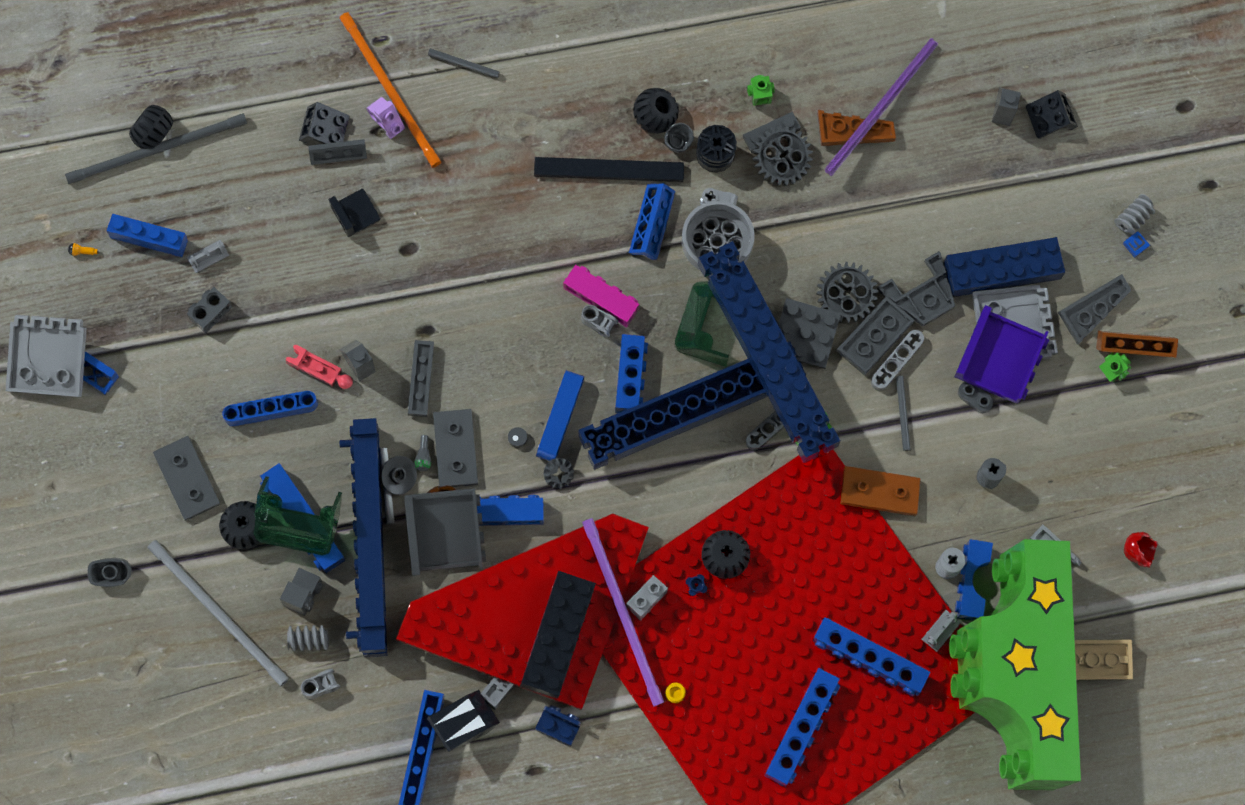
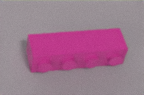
(596, 292)

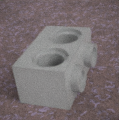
(646, 597)

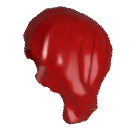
(1140, 549)

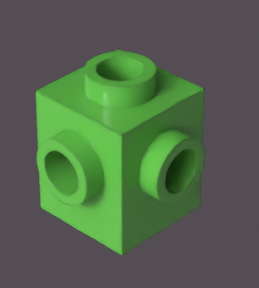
(760, 90)
(1109, 369)

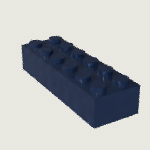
(1004, 266)

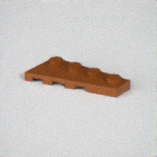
(838, 129)

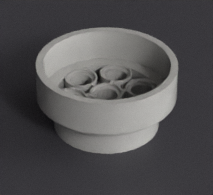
(721, 215)

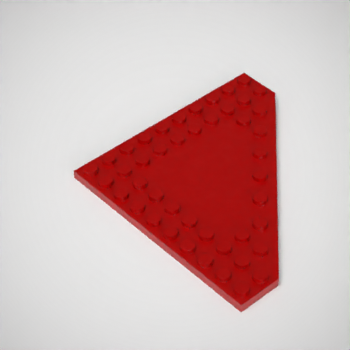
(496, 613)

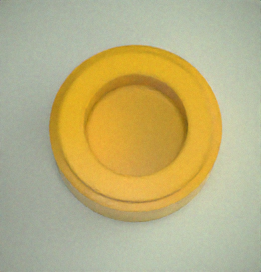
(675, 693)

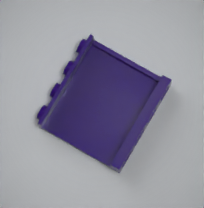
(1001, 356)

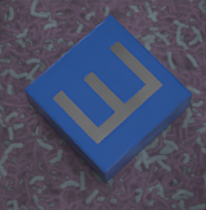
(1136, 244)

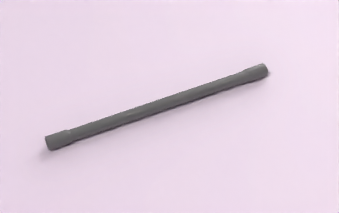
(230, 123)

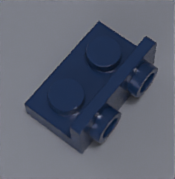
(558, 725)

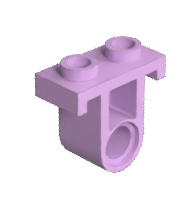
(386, 116)

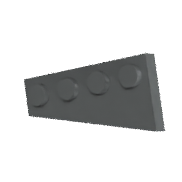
(1088, 311)

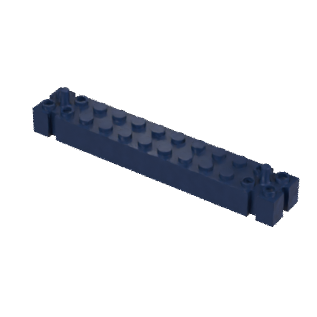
(768, 352)
(673, 413)
(369, 544)

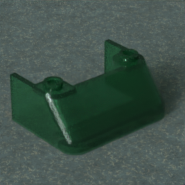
(690, 338)
(295, 528)

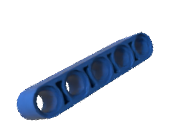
(261, 404)
(560, 416)

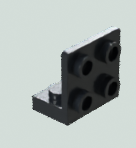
(1051, 114)
(323, 124)
(354, 212)

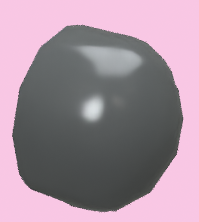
(679, 137)

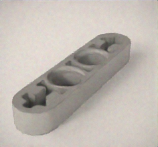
(897, 360)

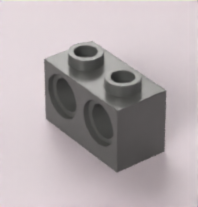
(213, 313)

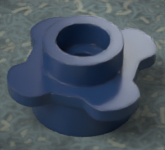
(699, 579)

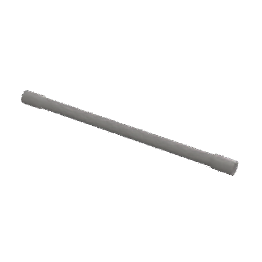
(273, 670)

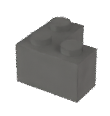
(301, 591)

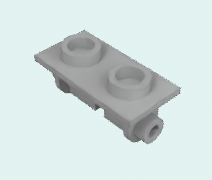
(208, 256)
(941, 630)

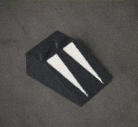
(463, 721)

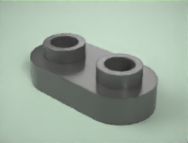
(973, 398)

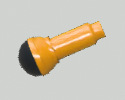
(76, 249)

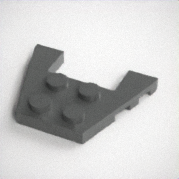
(926, 300)

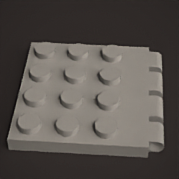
(1022, 306)
(46, 356)

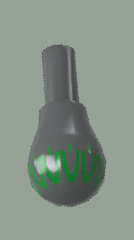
(423, 460)

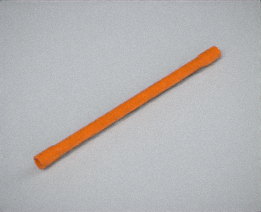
(428, 151)

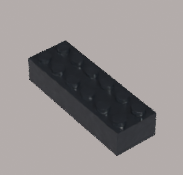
(557, 634)

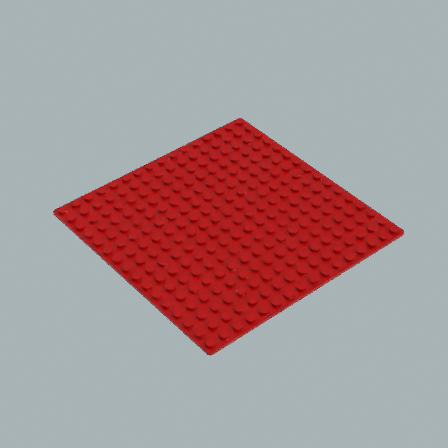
(751, 651)

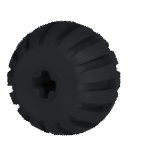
(655, 110)
(151, 127)
(230, 529)
(716, 561)

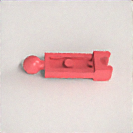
(319, 368)

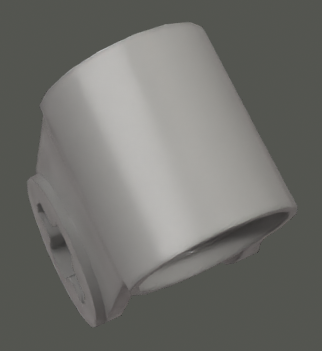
(718, 196)
(599, 321)
(321, 684)

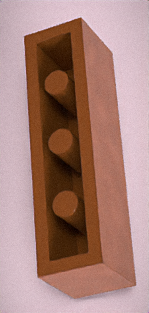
(1137, 344)

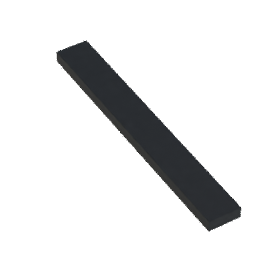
(609, 169)

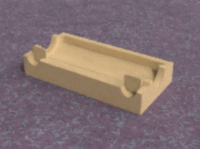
(1103, 659)

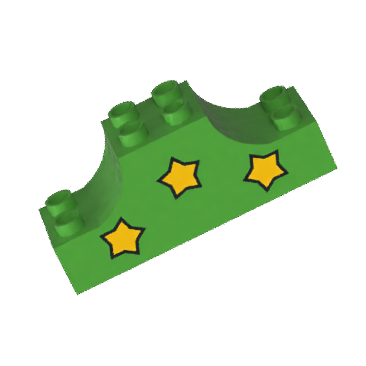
(1022, 666)

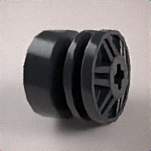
(720, 157)

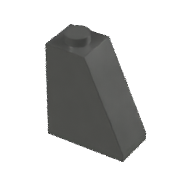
(1005, 106)
(358, 359)

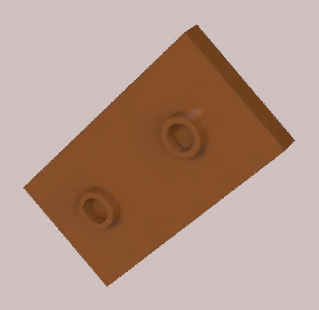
(880, 491)

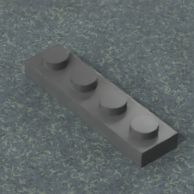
(421, 378)

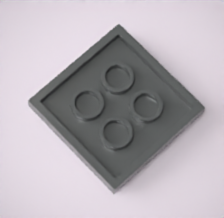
(809, 330)

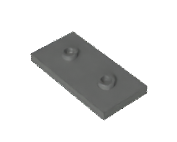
(875, 335)
(455, 448)
(186, 478)

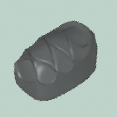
(109, 572)

